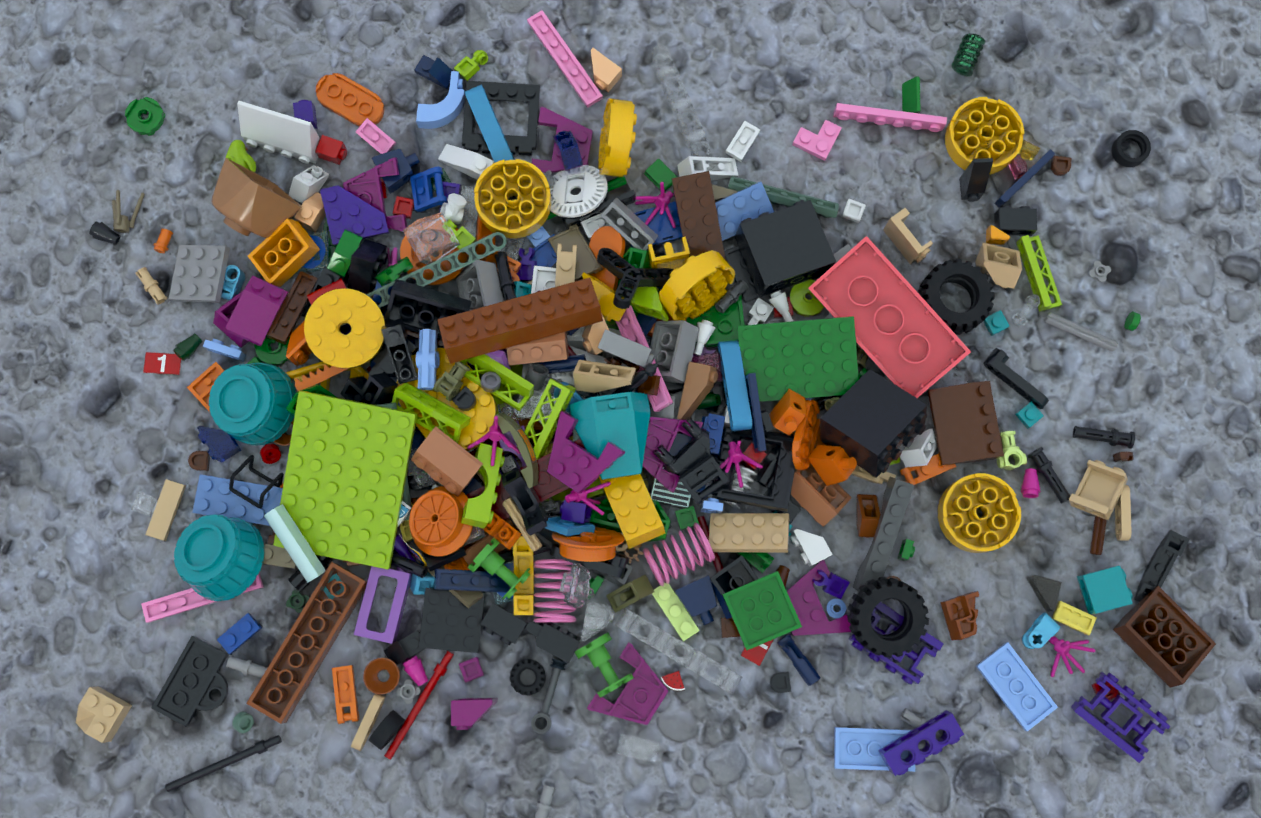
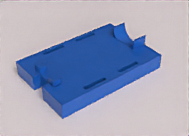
(661, 224)

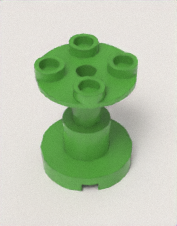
(494, 564)
(599, 657)

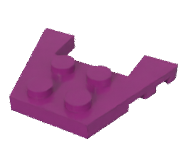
(581, 134)
(369, 189)
(662, 432)
(573, 463)
(810, 609)
(640, 695)

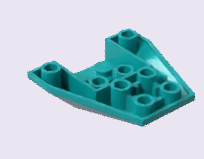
(614, 419)

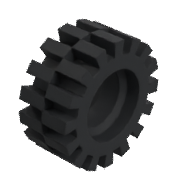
(539, 681)

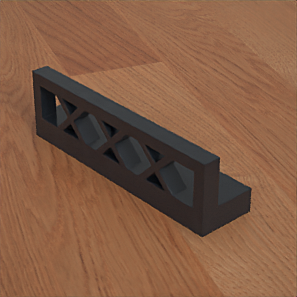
(623, 193)

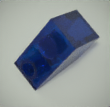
(568, 150)
(220, 443)

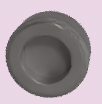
(490, 382)

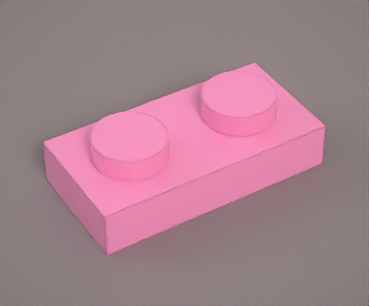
(375, 137)

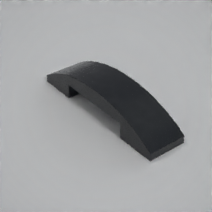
(1161, 563)

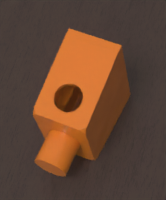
(786, 415)
(832, 463)

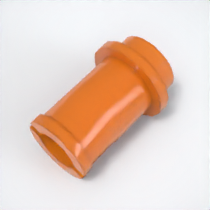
(163, 241)

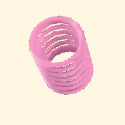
(656, 570)
(556, 615)

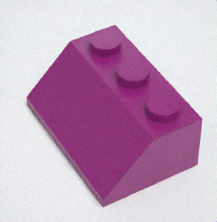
(469, 711)

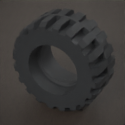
(972, 280)
(905, 635)

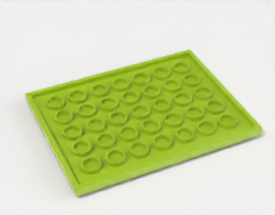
(347, 477)

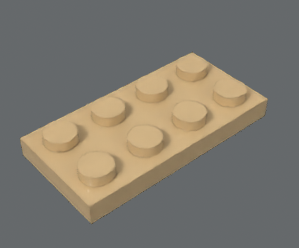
(749, 532)

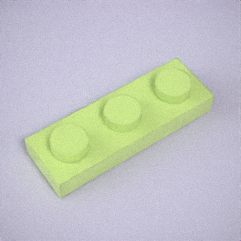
(675, 611)

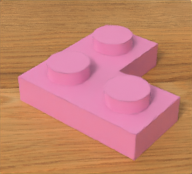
(819, 144)

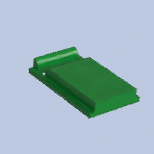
(658, 173)

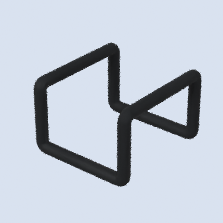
(250, 460)

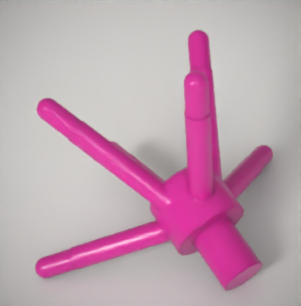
(660, 201)
(494, 434)
(736, 456)
(577, 497)
(1062, 648)

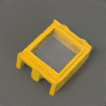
(671, 259)

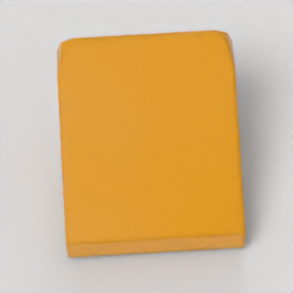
(996, 236)

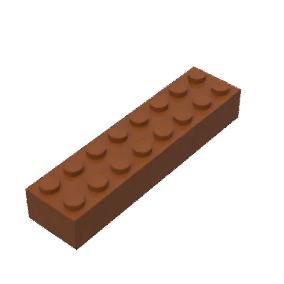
(520, 320)
(307, 644)

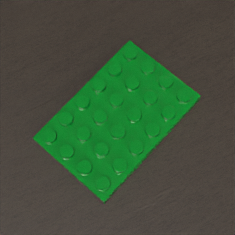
(804, 355)

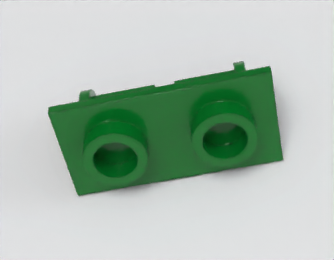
(758, 560)

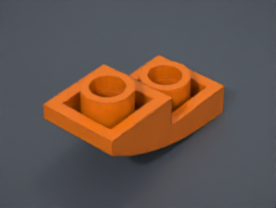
(502, 531)

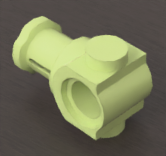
(1010, 449)

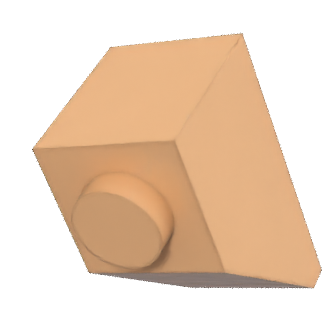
(604, 71)
(311, 213)
(592, 336)

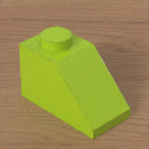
(647, 302)

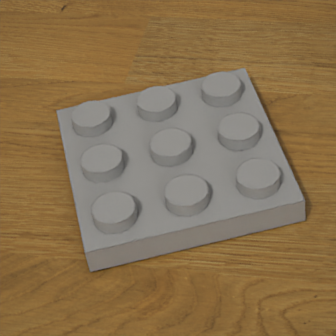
(199, 273)

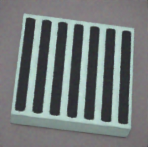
(680, 496)

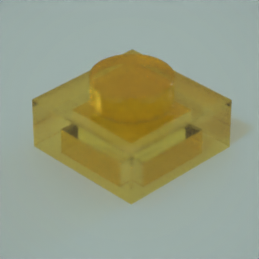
(1028, 150)

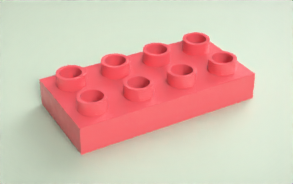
(890, 319)

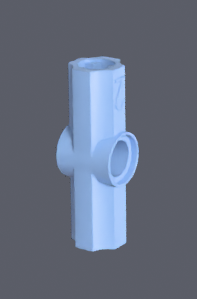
(427, 359)

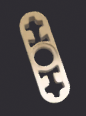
(1123, 516)
(368, 722)

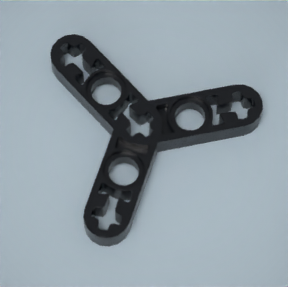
(630, 276)

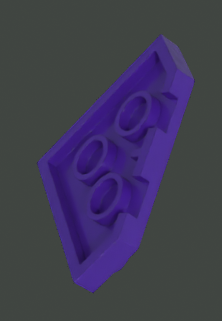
(351, 213)

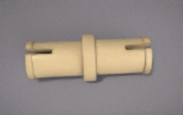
(151, 285)

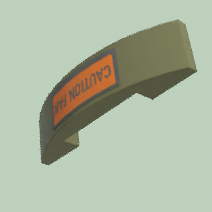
(525, 447)

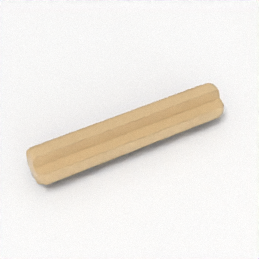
(516, 516)

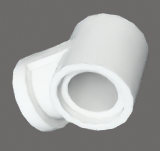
(454, 208)

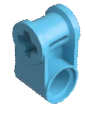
(230, 285)
(1043, 629)

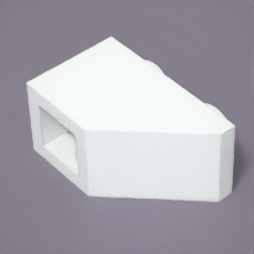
(307, 183)
(812, 546)

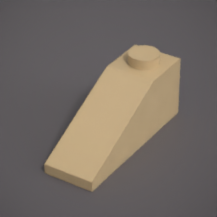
(599, 377)

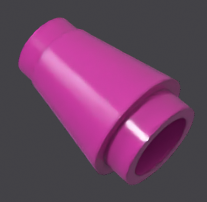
(1030, 484)
(415, 670)

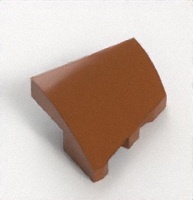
(961, 615)

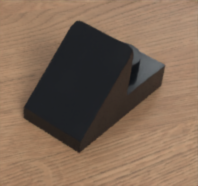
(404, 649)

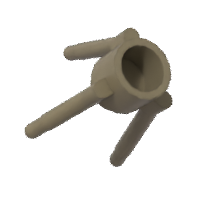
(121, 222)

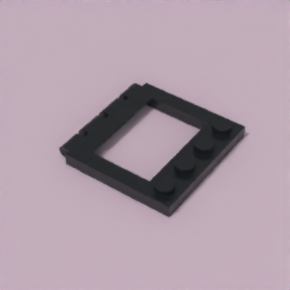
(504, 91)
(783, 473)

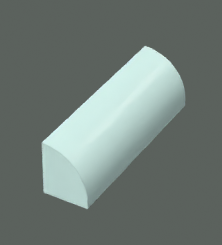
(294, 543)

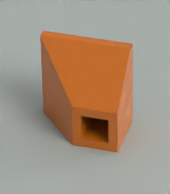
(298, 349)

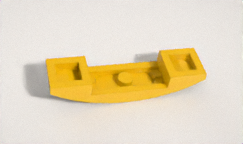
(524, 596)

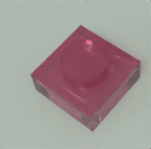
(1018, 167)

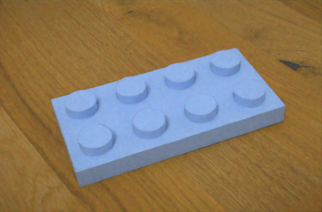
(1016, 686)
(859, 747)

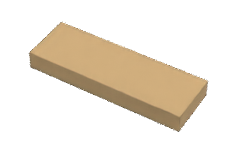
(165, 510)

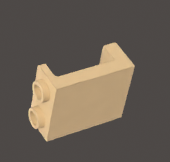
(904, 239)
(1099, 489)

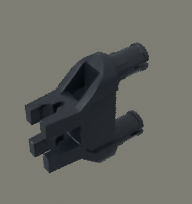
(689, 455)

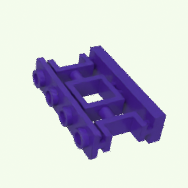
(896, 618)
(1110, 727)

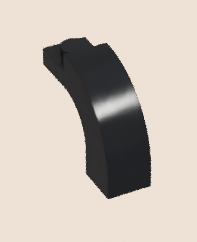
(526, 501)

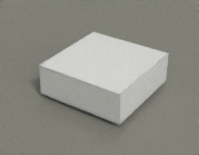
(853, 210)

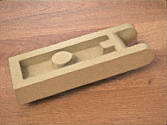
(565, 266)

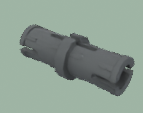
(731, 296)

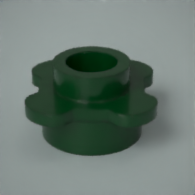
(291, 602)

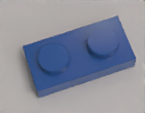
(239, 633)

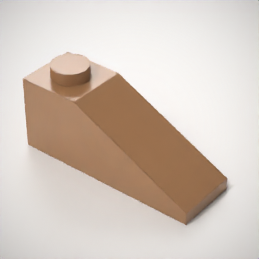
(697, 385)

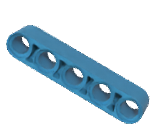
(488, 124)
(735, 386)

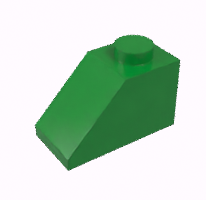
(342, 255)

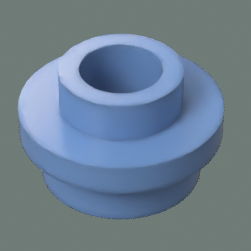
(829, 608)

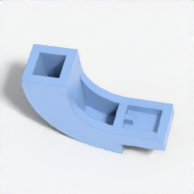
(444, 112)

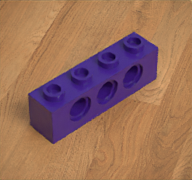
(927, 731)

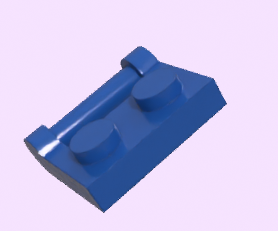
(423, 191)

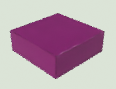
(471, 669)

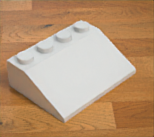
(278, 132)

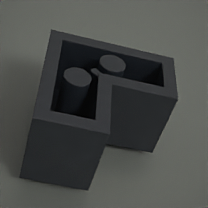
(366, 265)
(374, 391)

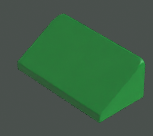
(911, 95)

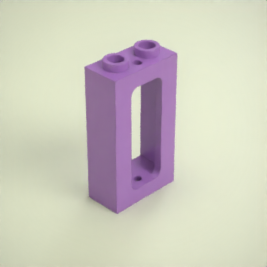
(397, 608)

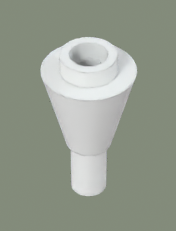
(779, 301)
(704, 333)

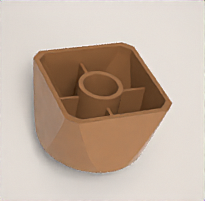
(251, 201)

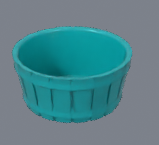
(252, 402)
(219, 556)

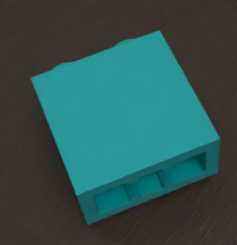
(1105, 590)

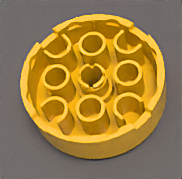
(989, 118)
(616, 137)
(510, 179)
(696, 285)
(324, 325)
(962, 524)

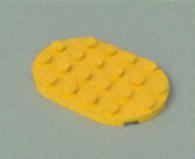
(481, 415)

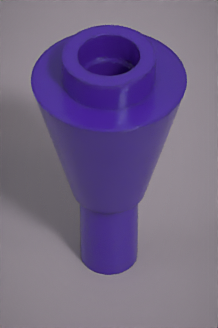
(402, 548)

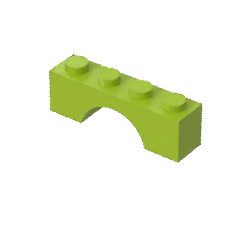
(478, 510)

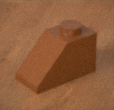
(867, 515)

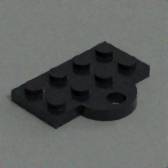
(192, 682)

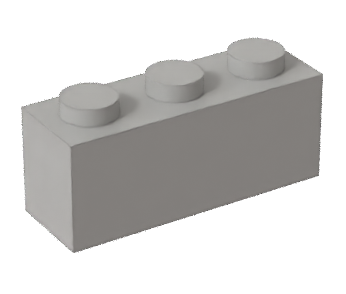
(629, 225)

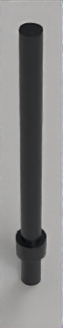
(259, 747)

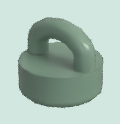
(243, 722)

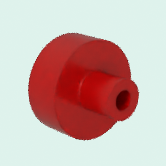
(270, 453)

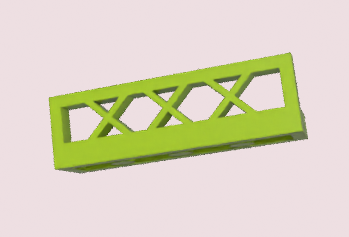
(1036, 275)
(508, 378)
(429, 408)
(550, 425)

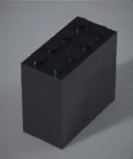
(784, 247)
(874, 422)

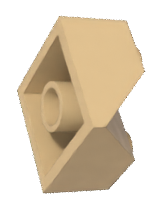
(1001, 264)
(101, 714)

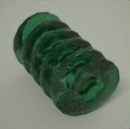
(968, 54)

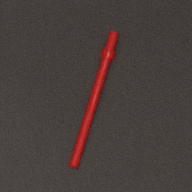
(440, 670)

